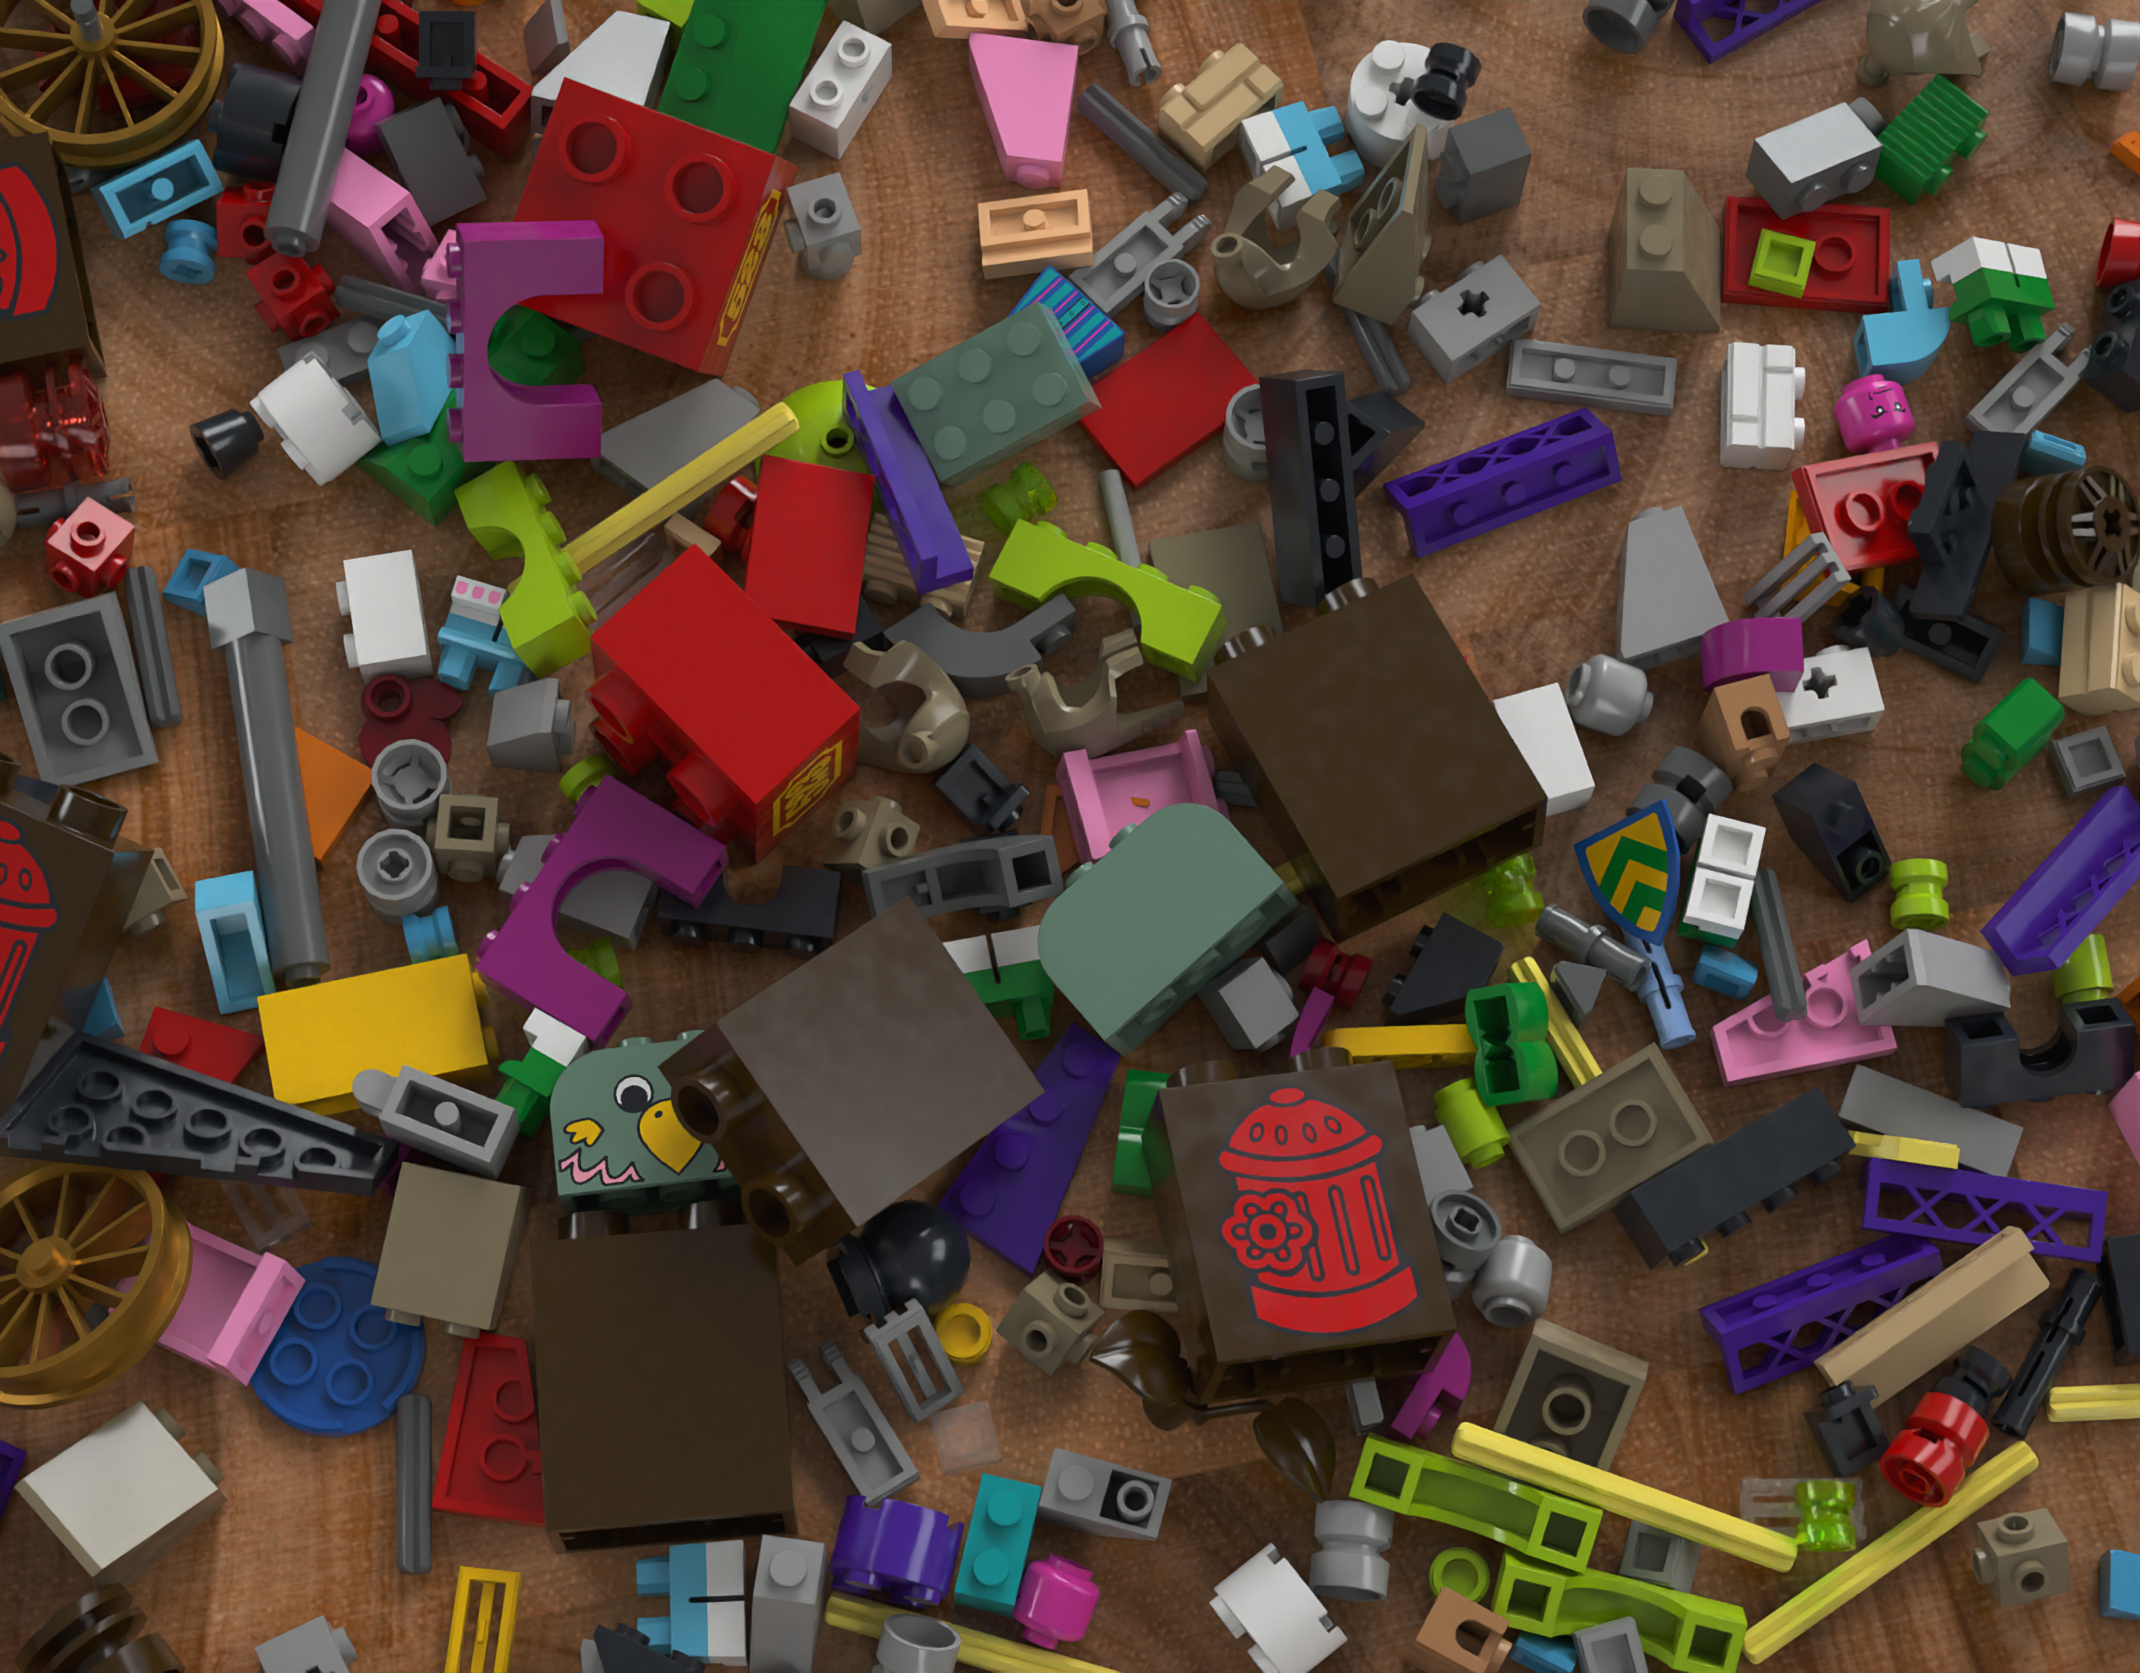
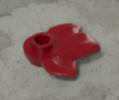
(418, 717)

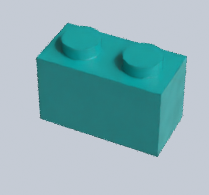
(997, 1545)

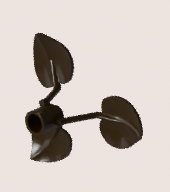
(1145, 1356)

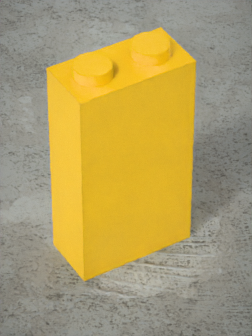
(377, 1021)

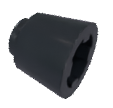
(227, 440)
(1869, 622)

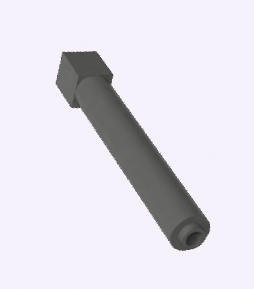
(320, 125)
(251, 626)

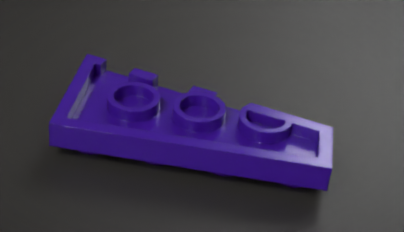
(1027, 1162)

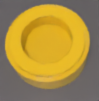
(964, 1333)

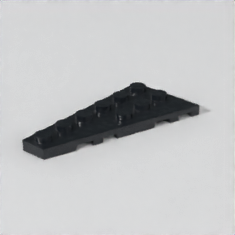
(144, 1113)

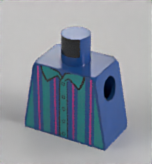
(1089, 331)

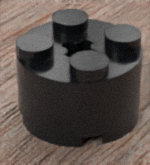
(253, 121)

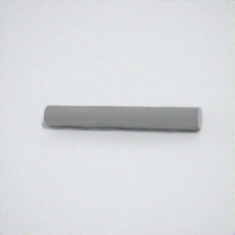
(1120, 524)

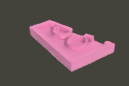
(275, 27)
(1761, 1047)

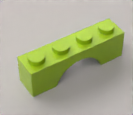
(545, 612)
(1177, 623)
(1476, 1500)
(1672, 1625)

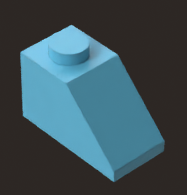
(410, 375)
(234, 940)

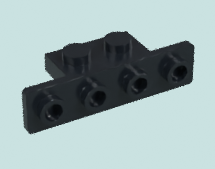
(1955, 520)

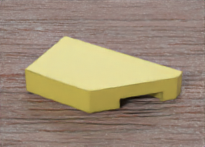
(1905, 1149)

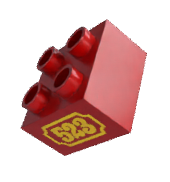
(678, 218)
(720, 707)

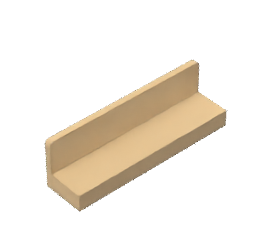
(1938, 1317)

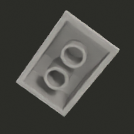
(79, 690)

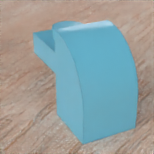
(1908, 339)

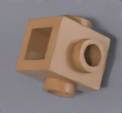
(1067, 22)

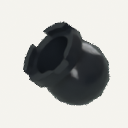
(901, 1256)

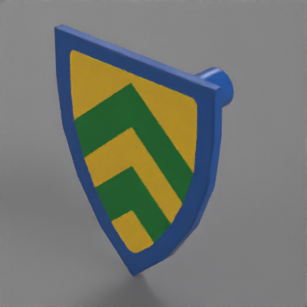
(1635, 871)

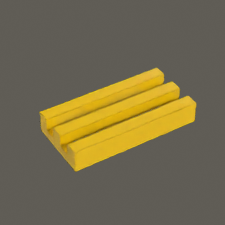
(460, 1613)

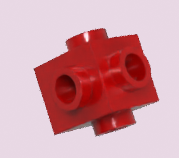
(242, 221)
(293, 296)
(88, 549)

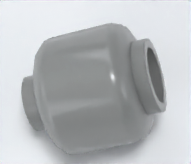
(1608, 695)
(1513, 1283)

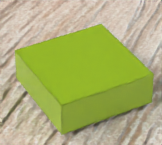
(1781, 263)

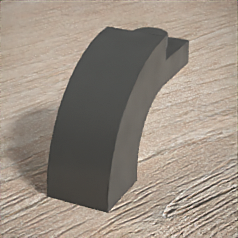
(983, 660)
(969, 875)

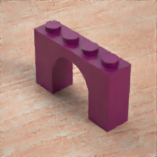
(493, 271)
(611, 833)

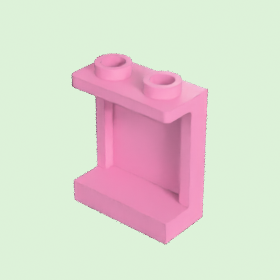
(1101, 789)
(229, 1306)

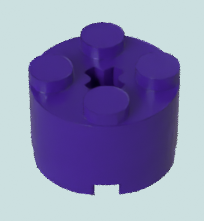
(895, 1551)

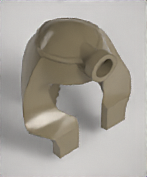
(1920, 39)
(1254, 269)
(930, 710)
(1087, 714)

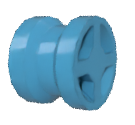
(189, 252)
(430, 936)

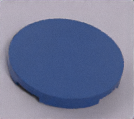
(335, 1355)

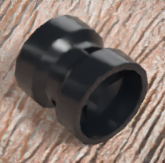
(1447, 77)
(1975, 1379)

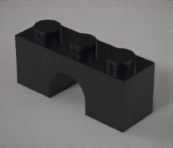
(796, 919)
(2086, 1054)

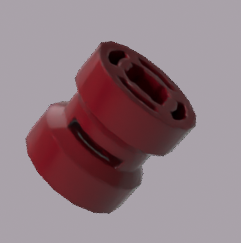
(1347, 980)
(1074, 1238)

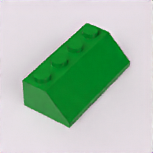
(742, 67)
(429, 468)

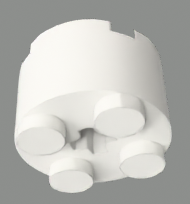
(1381, 107)
(317, 419)
(1277, 1615)

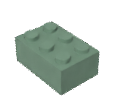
(995, 394)

